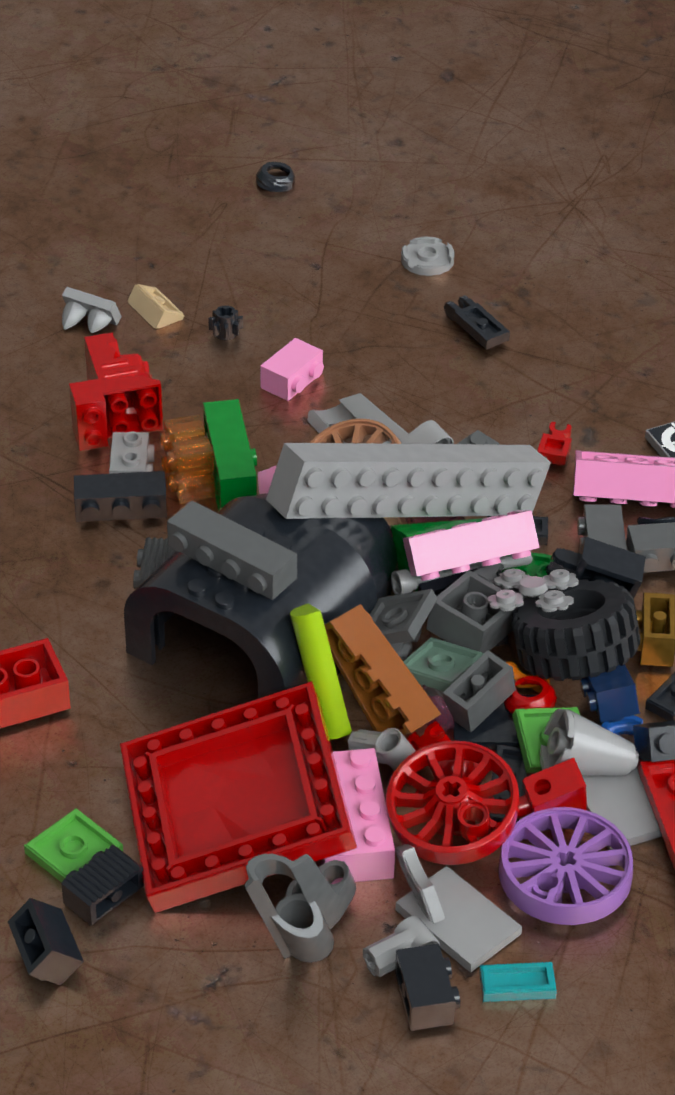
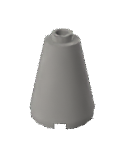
(593, 746)

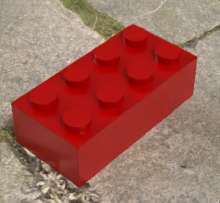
(31, 683)

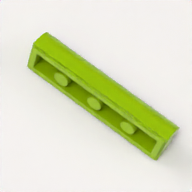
(320, 668)

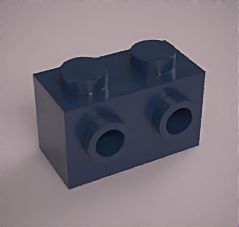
(611, 694)

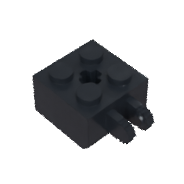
(601, 562)

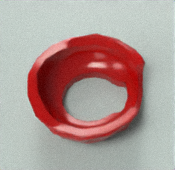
(545, 699)

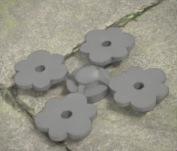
(533, 587)

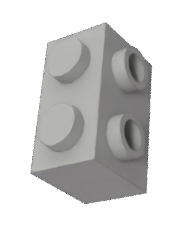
(131, 452)

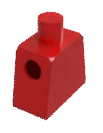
(553, 787)

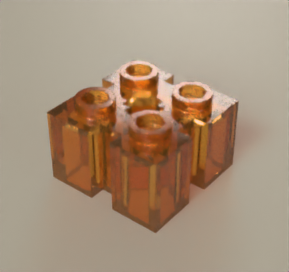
(188, 459)

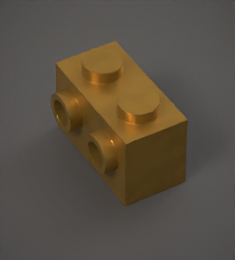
(657, 629)

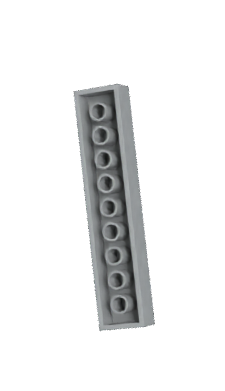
(405, 480)

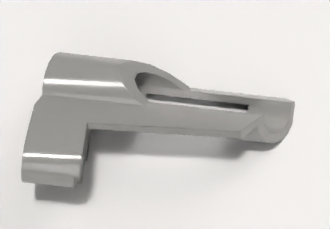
(360, 407)

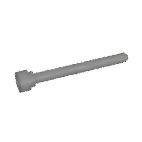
(403, 582)

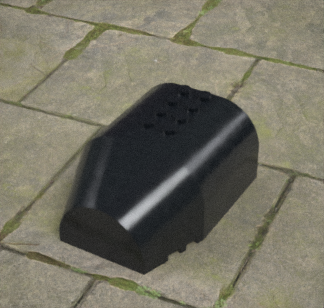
(337, 569)

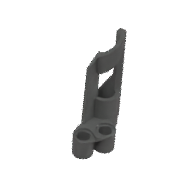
(311, 906)

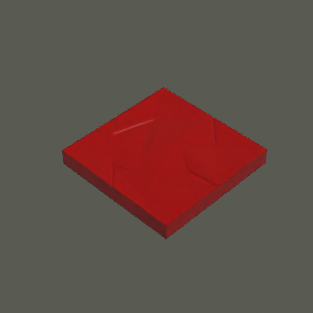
(234, 790)

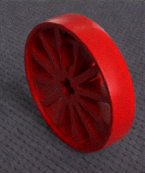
(452, 801)

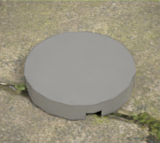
(427, 256)

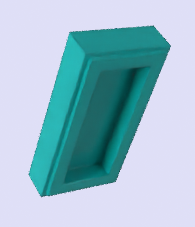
(517, 981)

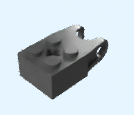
(464, 614)

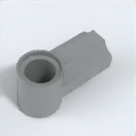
(389, 745)
(409, 933)

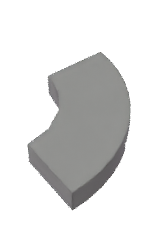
(419, 883)

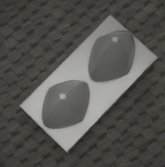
(81, 304)

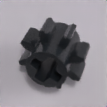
(225, 323)

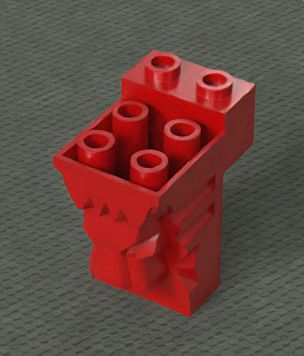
(115, 396)

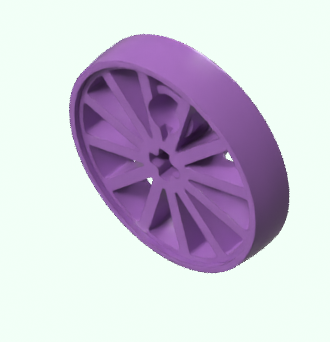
(566, 867)

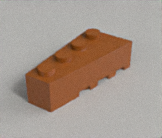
(377, 674)

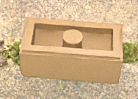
(154, 306)

